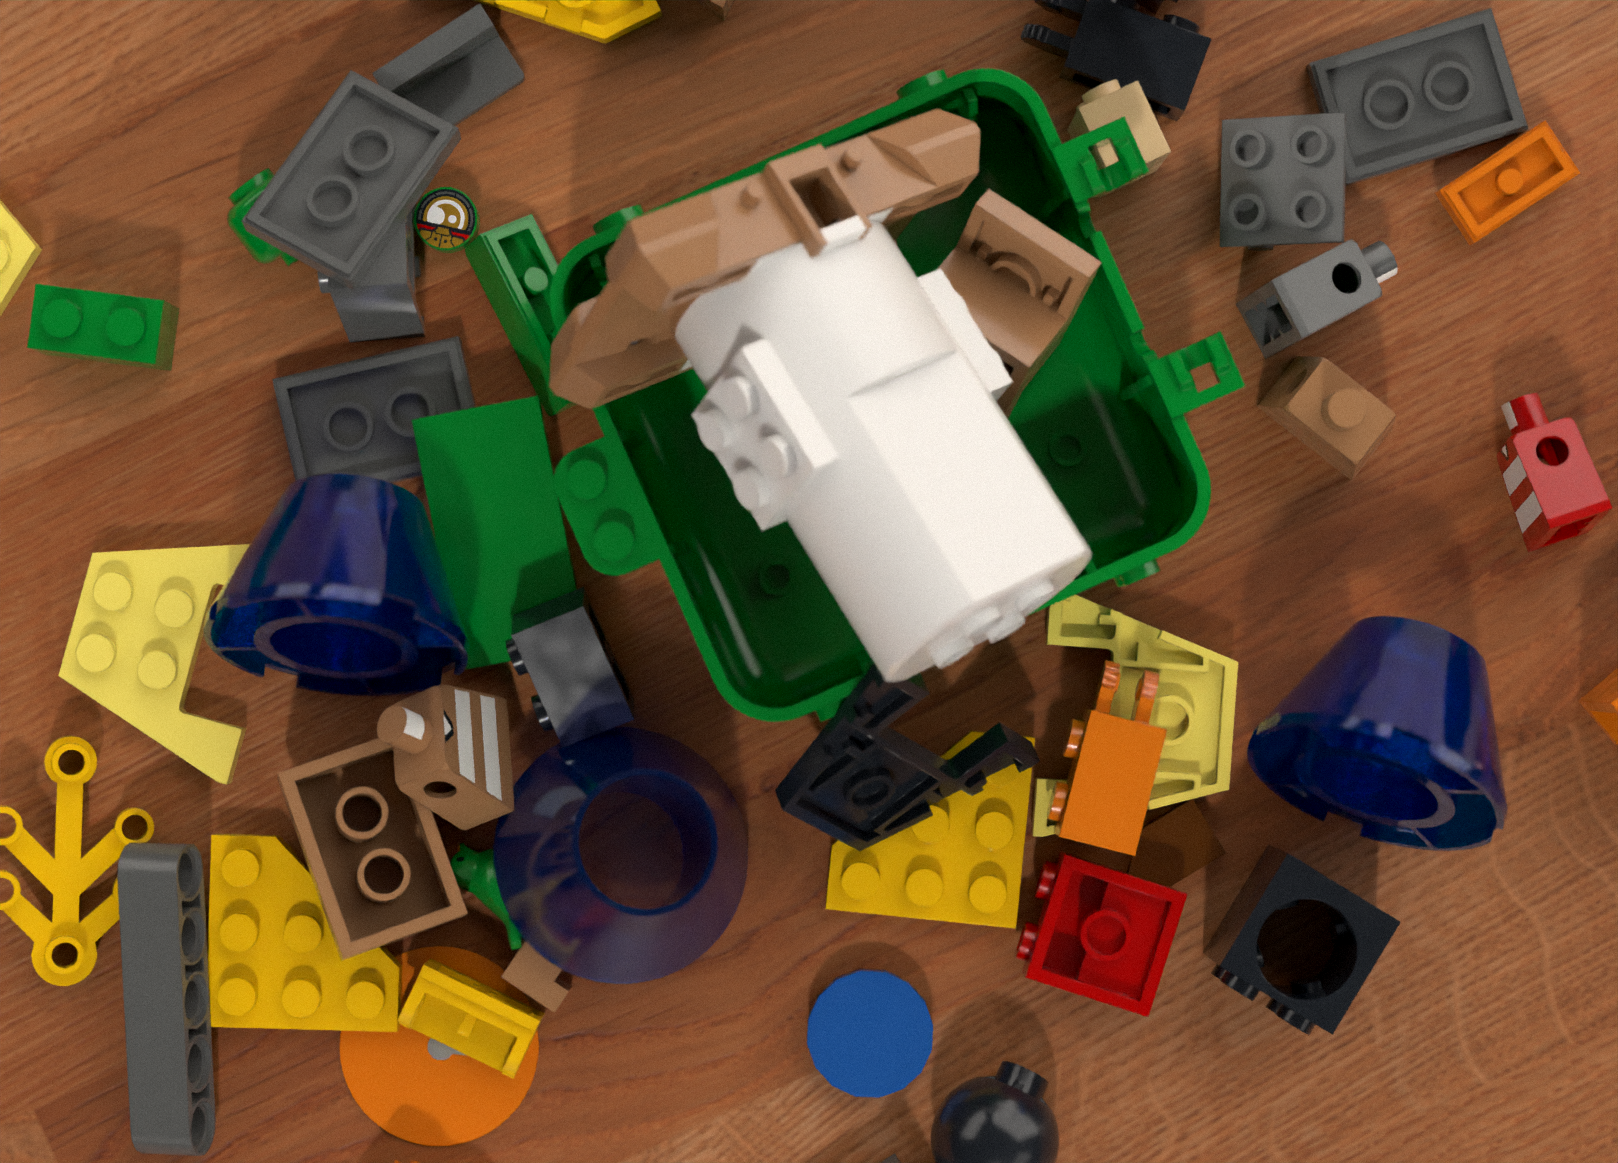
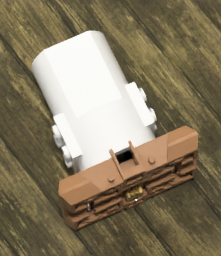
(841, 386)

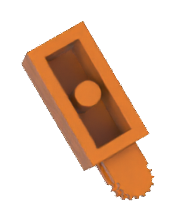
(1109, 768)

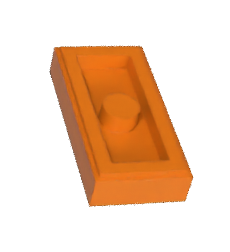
(1507, 183)

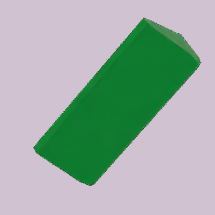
(517, 279)

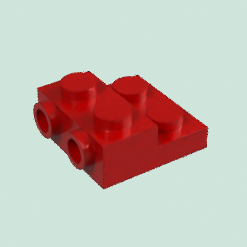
(1100, 933)

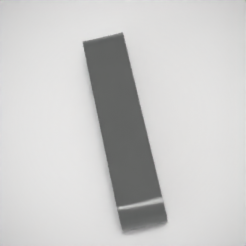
(166, 998)

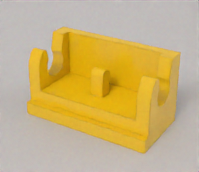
(470, 1017)

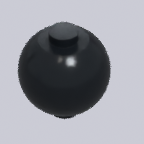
(996, 1120)

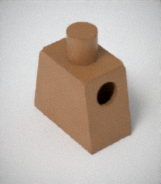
(1329, 413)

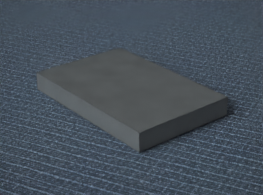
(1420, 95)
(352, 180)
(361, 410)

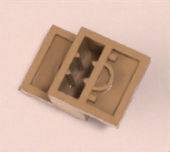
(1018, 286)

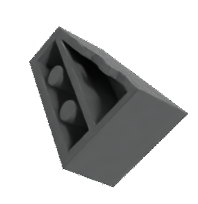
(385, 298)

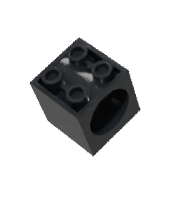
(1356, 931)

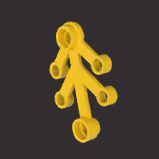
(67, 872)

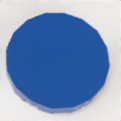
(869, 1033)

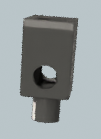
(1316, 294)

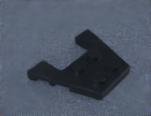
(874, 782)

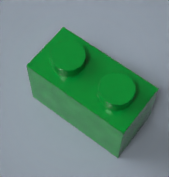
(103, 327)

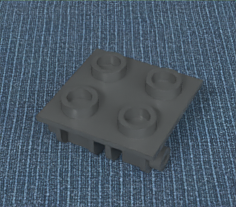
(1283, 181)

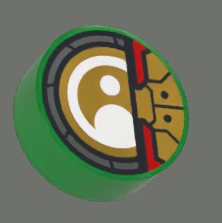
(446, 220)

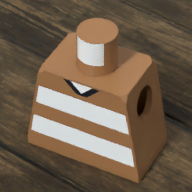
(452, 753)

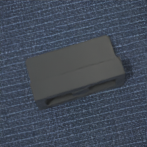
(454, 69)

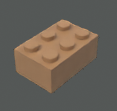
(369, 849)

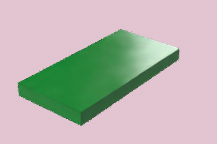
(495, 516)

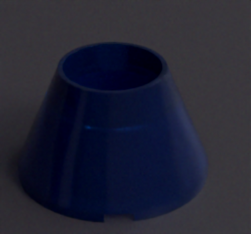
(342, 593)
(1390, 737)
(559, 905)

